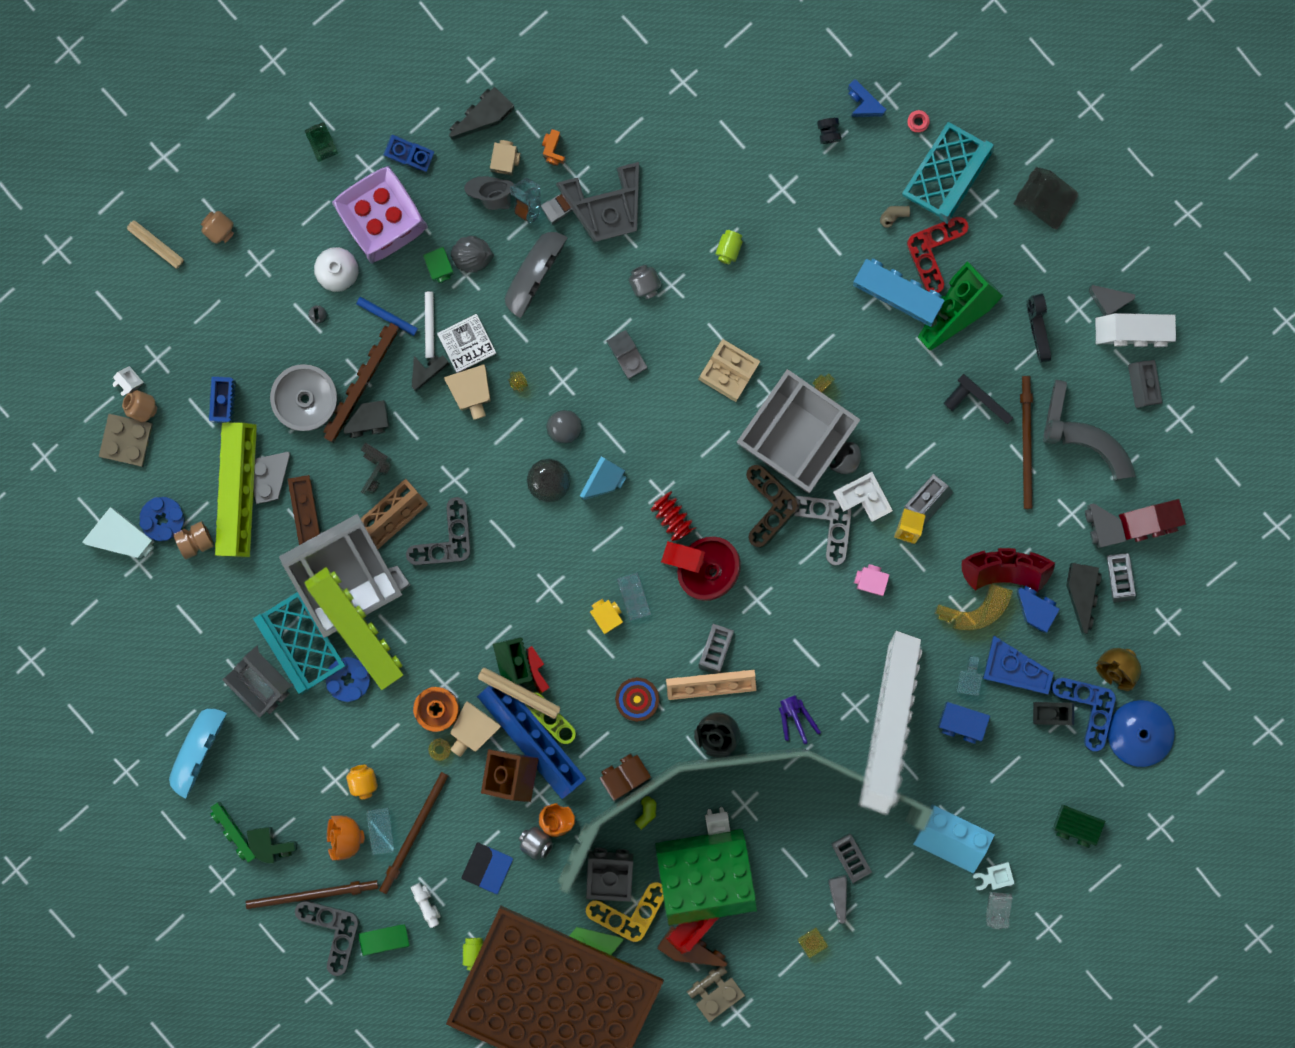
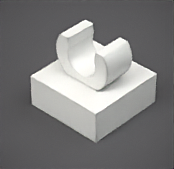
(127, 380)
(717, 822)

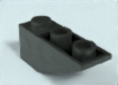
(487, 113)
(1081, 588)

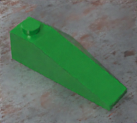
(964, 303)

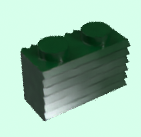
(512, 660)
(1078, 825)

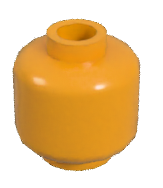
(362, 781)

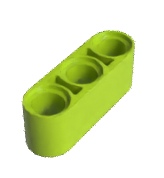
(554, 728)

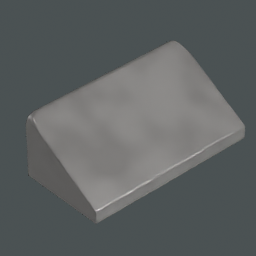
(929, 497)

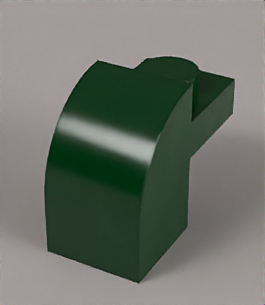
(263, 846)

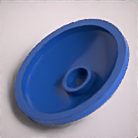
(1125, 730)

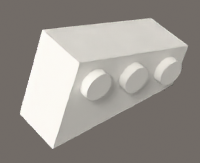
(1136, 329)

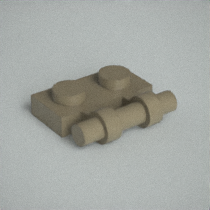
(720, 998)

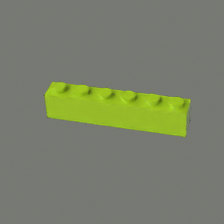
(235, 490)
(353, 627)

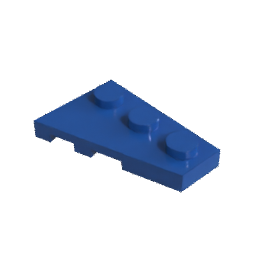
(1015, 669)

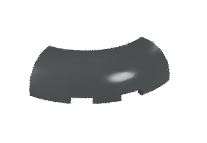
(533, 271)
(1103, 444)

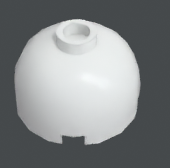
(336, 269)

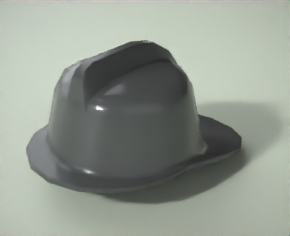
(491, 191)

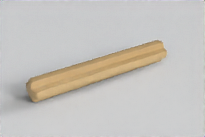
(519, 692)

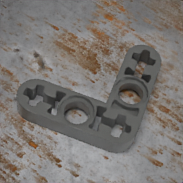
(1054, 426)
(448, 547)
(336, 924)

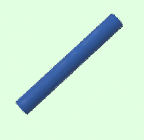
(387, 316)

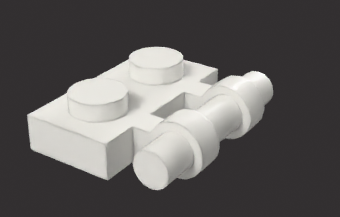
(430, 912)

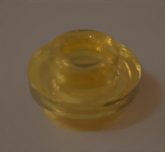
(517, 381)
(439, 757)

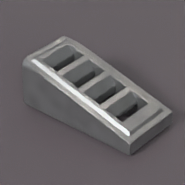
(1125, 596)
(709, 666)
(843, 841)
(838, 890)

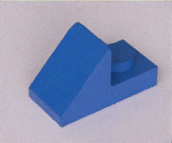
(870, 106)

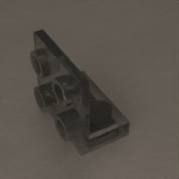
(382, 468)

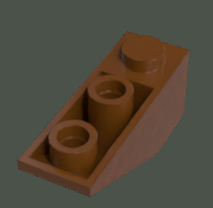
(698, 954)

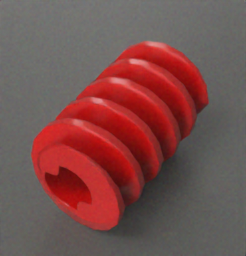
(672, 517)

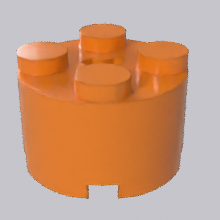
(426, 716)

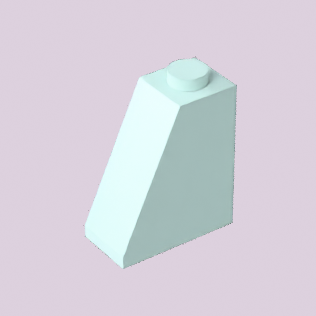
(119, 535)

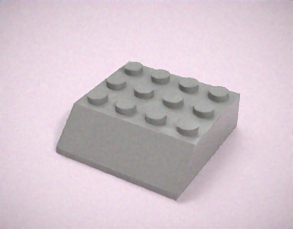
(798, 431)
(356, 561)

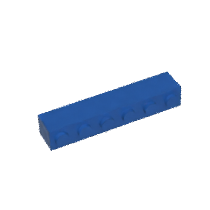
(533, 740)

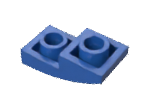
(408, 153)

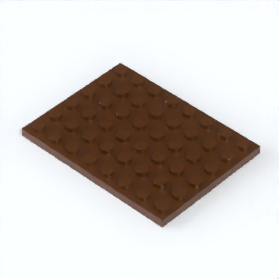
(550, 991)

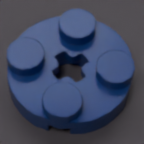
(156, 507)
(354, 690)

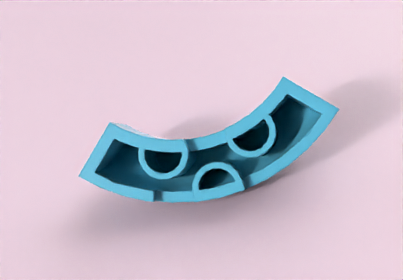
(195, 749)

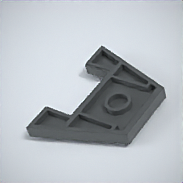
(607, 213)

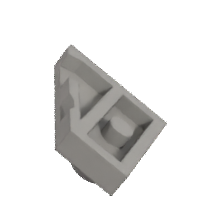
(269, 476)

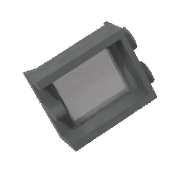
(258, 683)

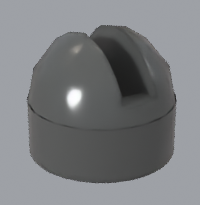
(322, 314)

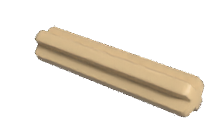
(155, 244)

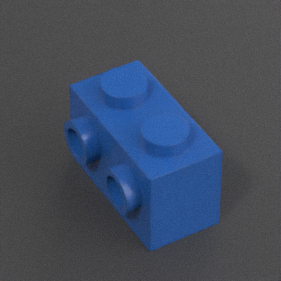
(964, 722)

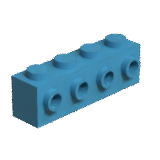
(899, 292)

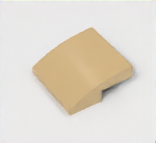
(729, 370)

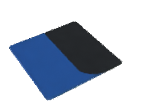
(487, 868)

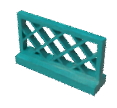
(965, 180)
(286, 657)

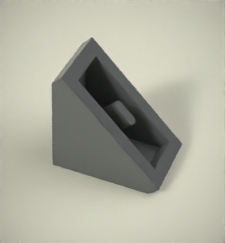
(1109, 299)

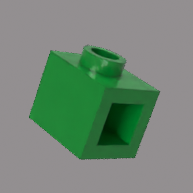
(438, 265)

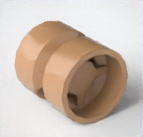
(193, 540)

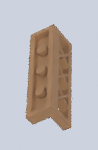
(399, 514)

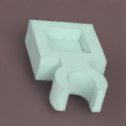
(997, 876)

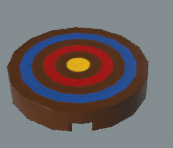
(637, 699)

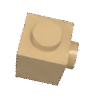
(504, 158)

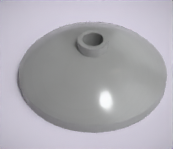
(290, 388)

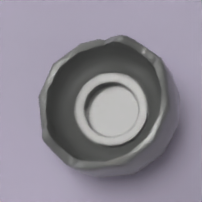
(564, 426)
(847, 459)

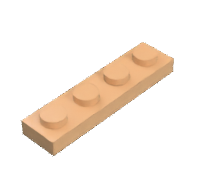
(711, 684)

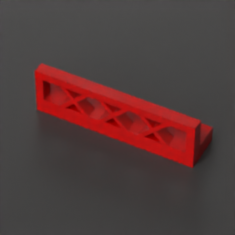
(688, 934)

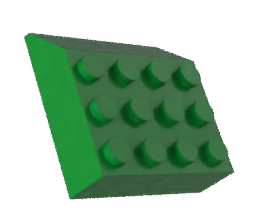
(705, 877)

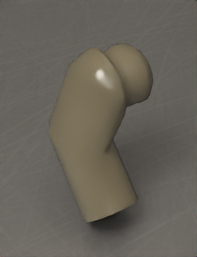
(892, 213)

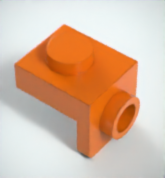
(550, 143)

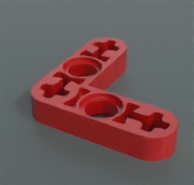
(928, 244)

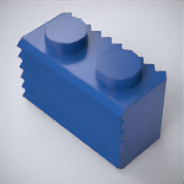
(222, 400)

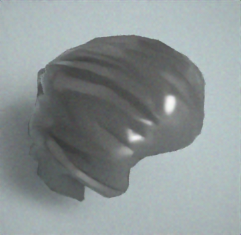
(471, 254)

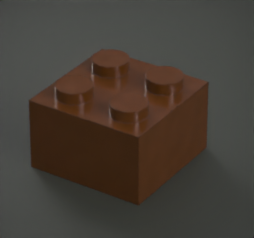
(509, 775)

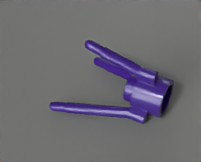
(791, 707)

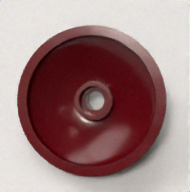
(719, 557)

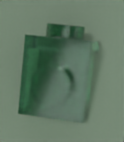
(321, 141)

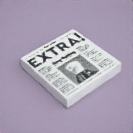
(466, 343)

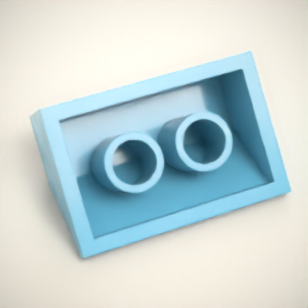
(954, 839)

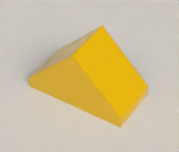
(910, 526)

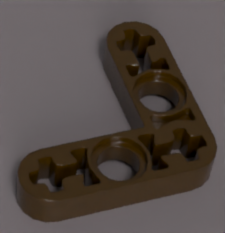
(777, 501)

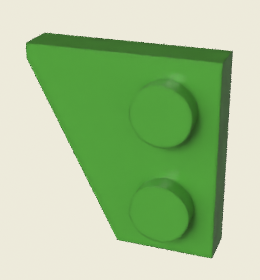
(598, 940)

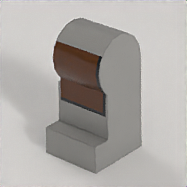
(556, 209)

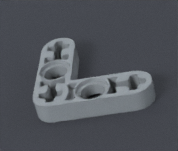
(829, 514)

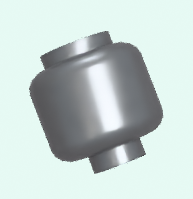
(644, 281)
(535, 843)

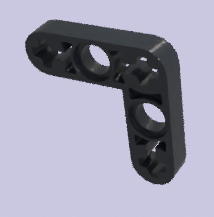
(1036, 310)

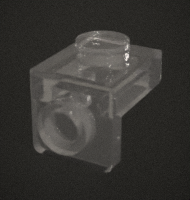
(998, 910)

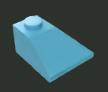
(603, 479)

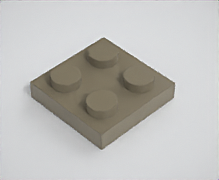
(125, 440)

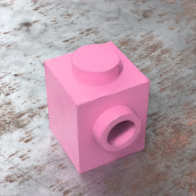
(871, 580)

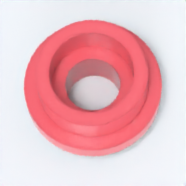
(918, 114)

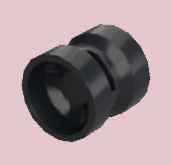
(829, 130)

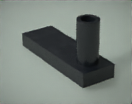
(968, 386)

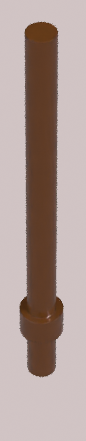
(1026, 399)
(394, 871)
(354, 888)

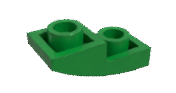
(383, 940)

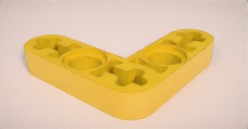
(635, 919)

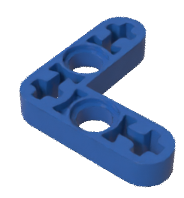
(1093, 699)

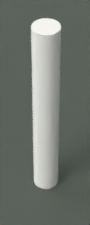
(429, 325)

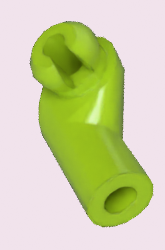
(649, 812)

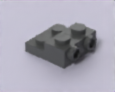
(609, 875)

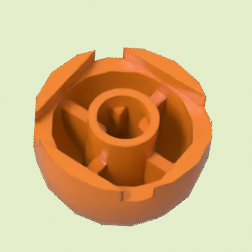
(344, 837)

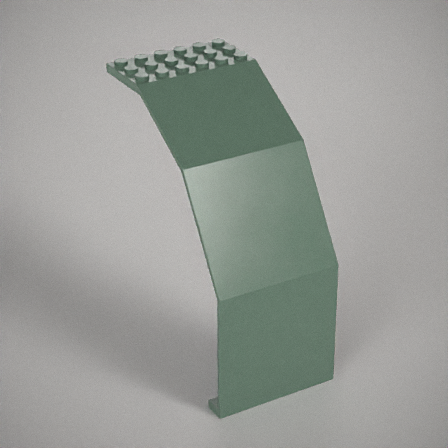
(917, 816)

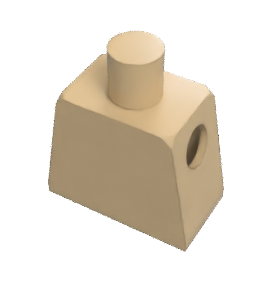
(470, 390)
(472, 729)

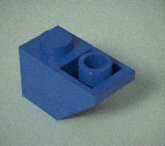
(1035, 610)

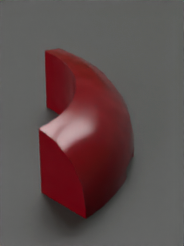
(1008, 567)

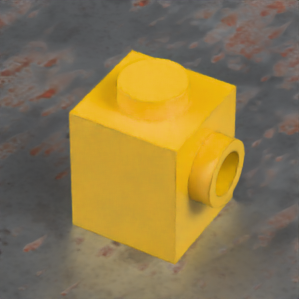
(606, 615)

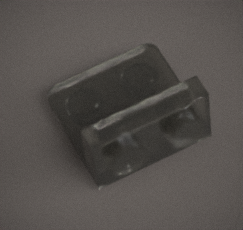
(1046, 197)

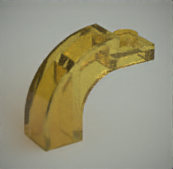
(990, 610)

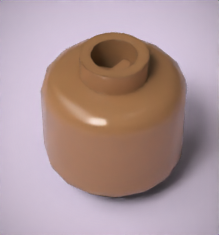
(217, 227)
(139, 406)

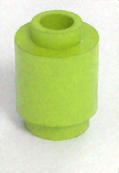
(729, 247)
(470, 951)

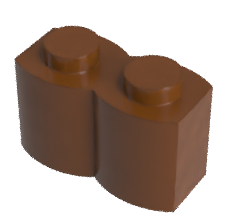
(624, 777)

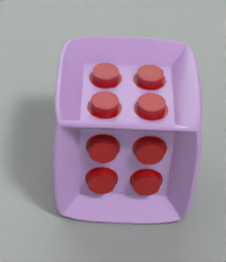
(380, 214)

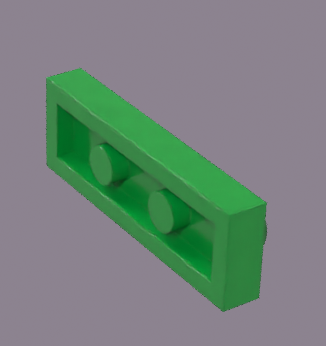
(232, 831)

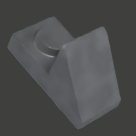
(627, 354)

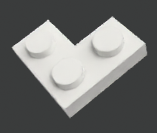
(864, 491)

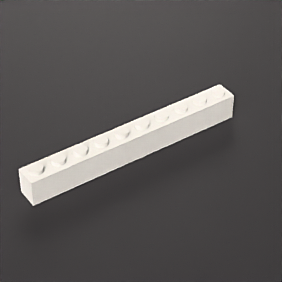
(891, 723)

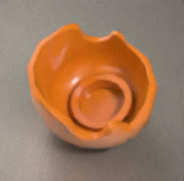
(556, 820)

